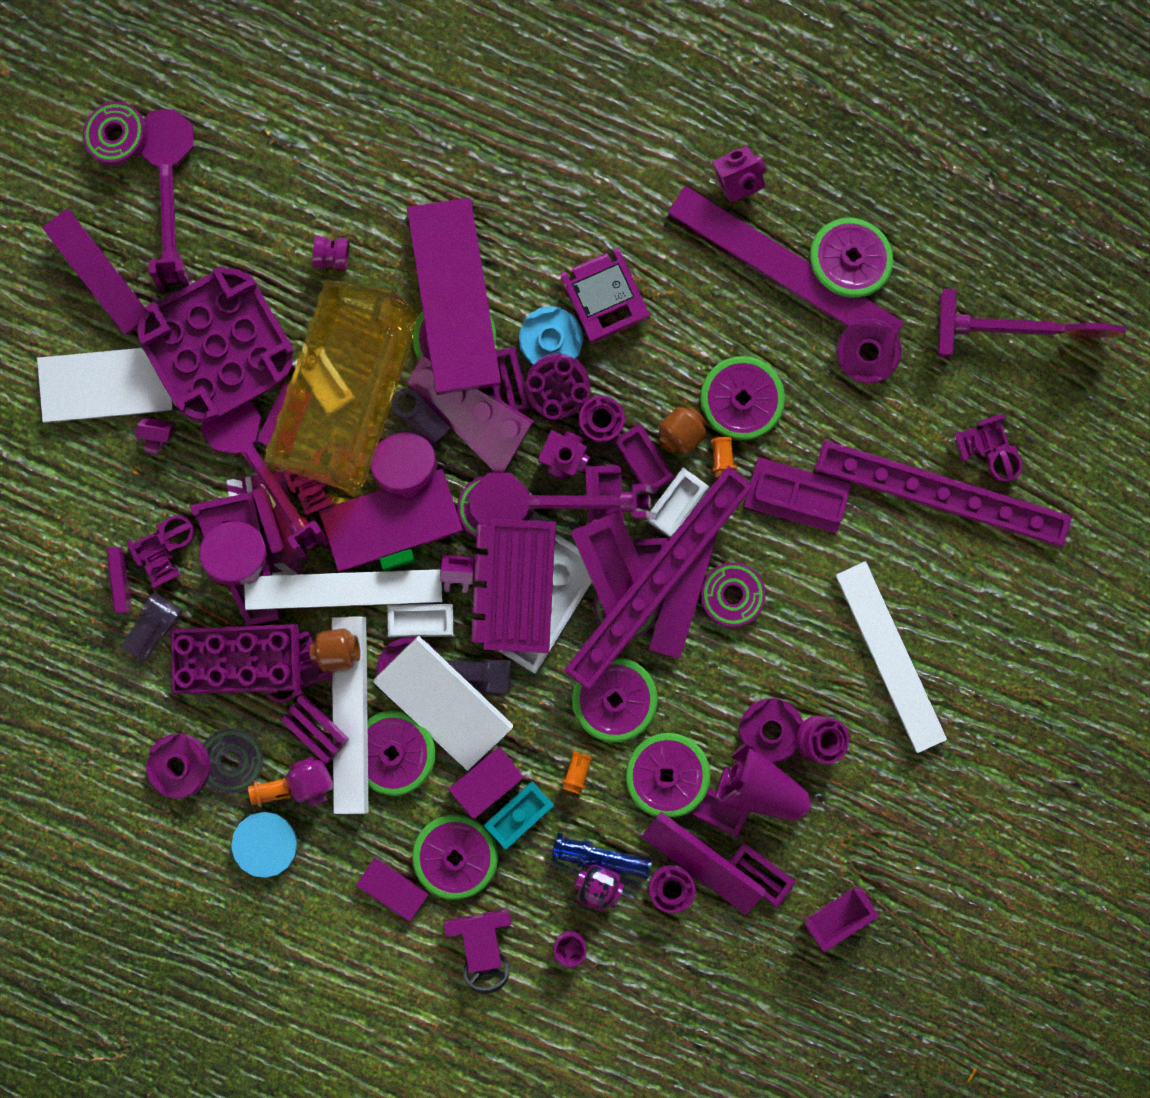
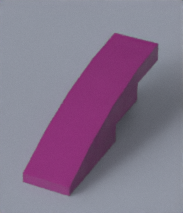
(95, 270)
(679, 607)

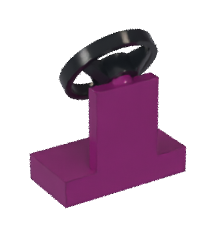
(481, 946)

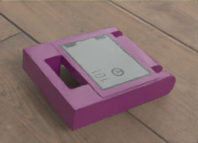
(602, 289)

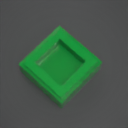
(398, 560)

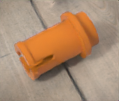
(722, 455)
(577, 773)
(268, 792)

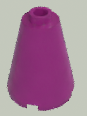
(761, 787)

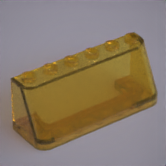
(343, 385)

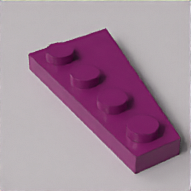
(478, 417)
(240, 509)

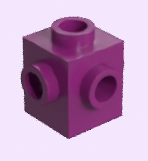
(740, 173)
(555, 446)

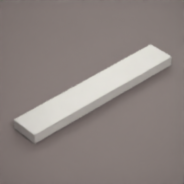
(344, 589)
(891, 657)
(350, 716)

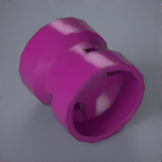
(330, 253)
(568, 954)

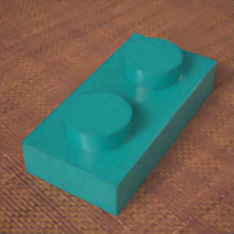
(518, 815)

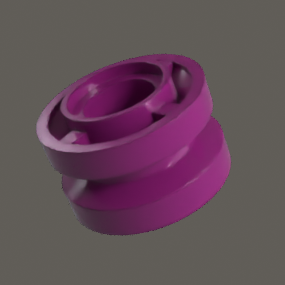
(605, 404)
(835, 742)
(671, 904)

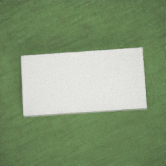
(100, 386)
(569, 587)
(443, 703)

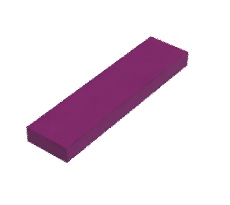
(703, 863)

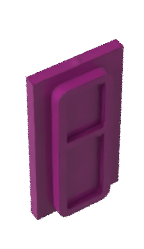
(797, 495)
(608, 557)

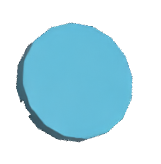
(549, 332)
(264, 844)

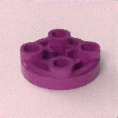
(557, 386)
(404, 463)
(233, 553)

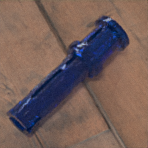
(585, 854)

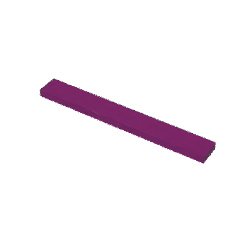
(771, 259)
(943, 493)
(658, 578)

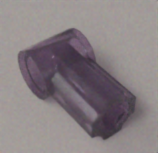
(421, 418)
(155, 620)
(486, 676)

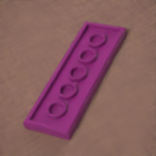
(453, 296)

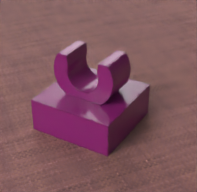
(155, 433)
(457, 570)

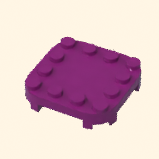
(215, 345)

